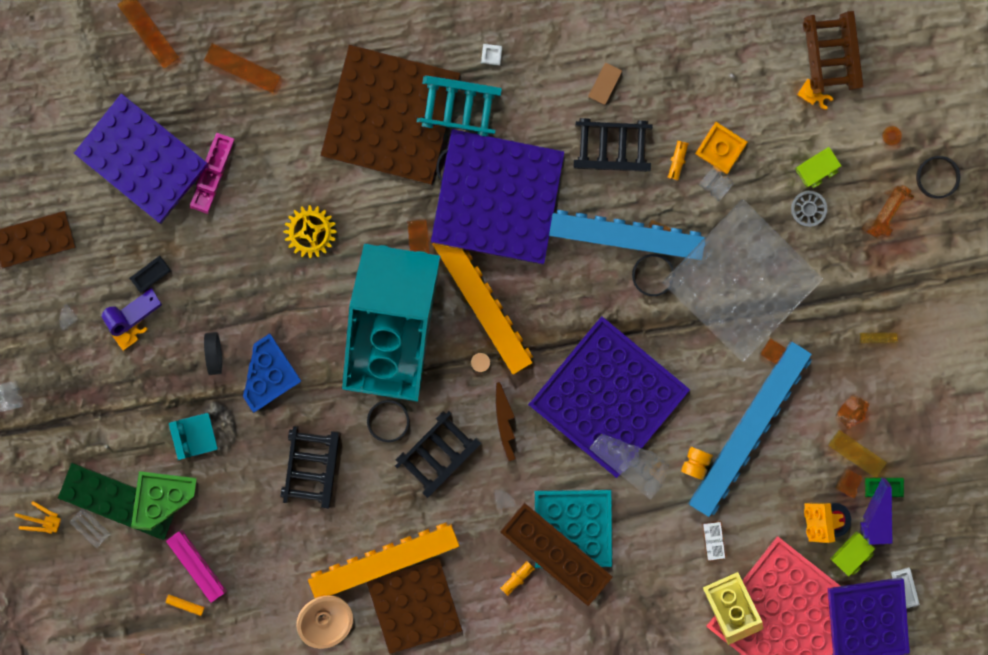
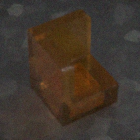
(849, 483)

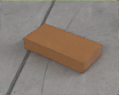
(605, 84)

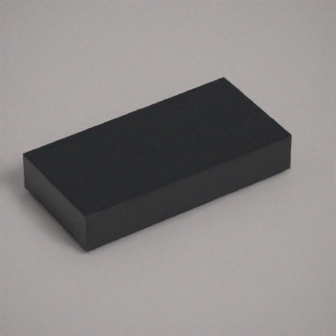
(150, 274)

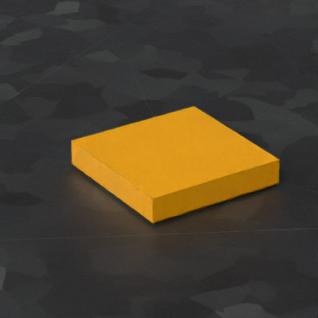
(721, 147)

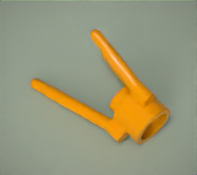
(50, 523)

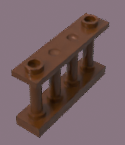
(851, 51)

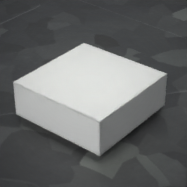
(491, 54)

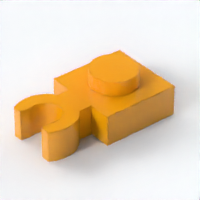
(806, 94)
(129, 337)

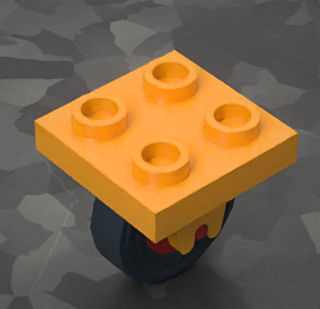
(826, 521)

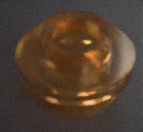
(896, 131)

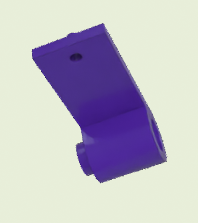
(122, 320)

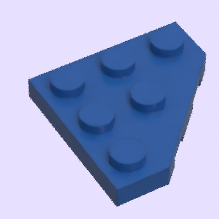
(268, 374)

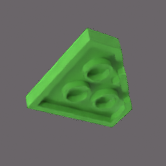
(159, 498)

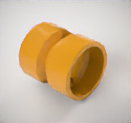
(697, 461)

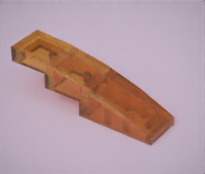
(148, 31)

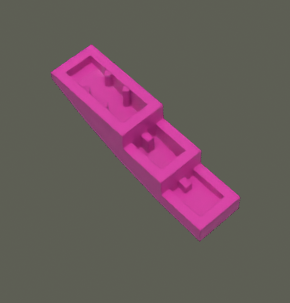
(212, 175)

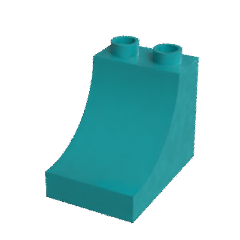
(390, 321)

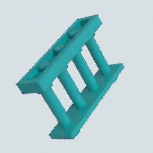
(452, 87)

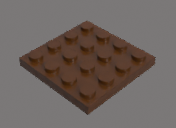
(414, 605)

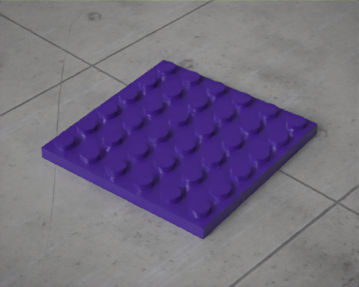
(497, 197)
(609, 391)

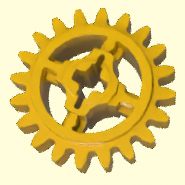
(294, 237)

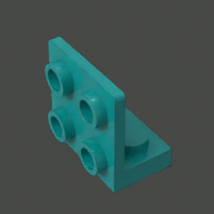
(193, 436)

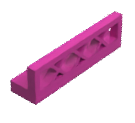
(196, 566)

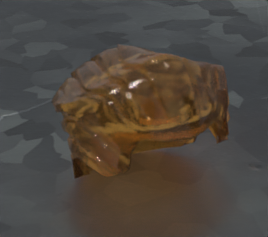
(852, 411)

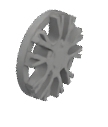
(809, 208)

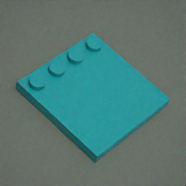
(581, 518)

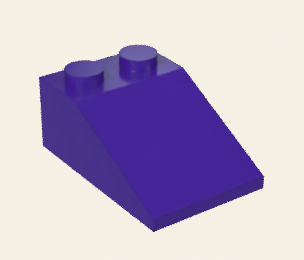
(878, 516)

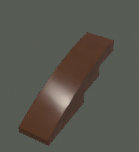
(504, 414)

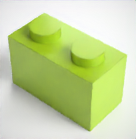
(818, 167)
(852, 554)

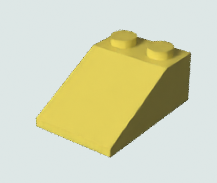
(733, 608)

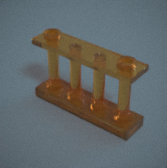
(880, 226)

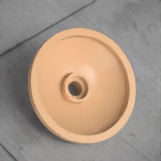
(328, 629)

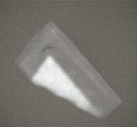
(638, 466)

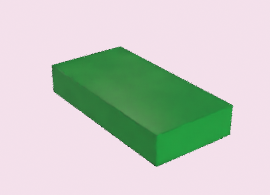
(896, 483)

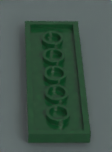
(105, 497)

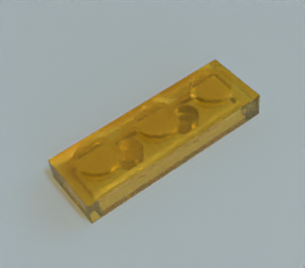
(857, 453)

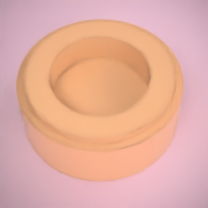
(480, 362)

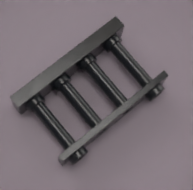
(621, 162)
(456, 458)
(327, 459)

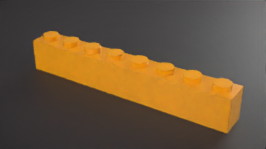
(485, 307)
(385, 561)

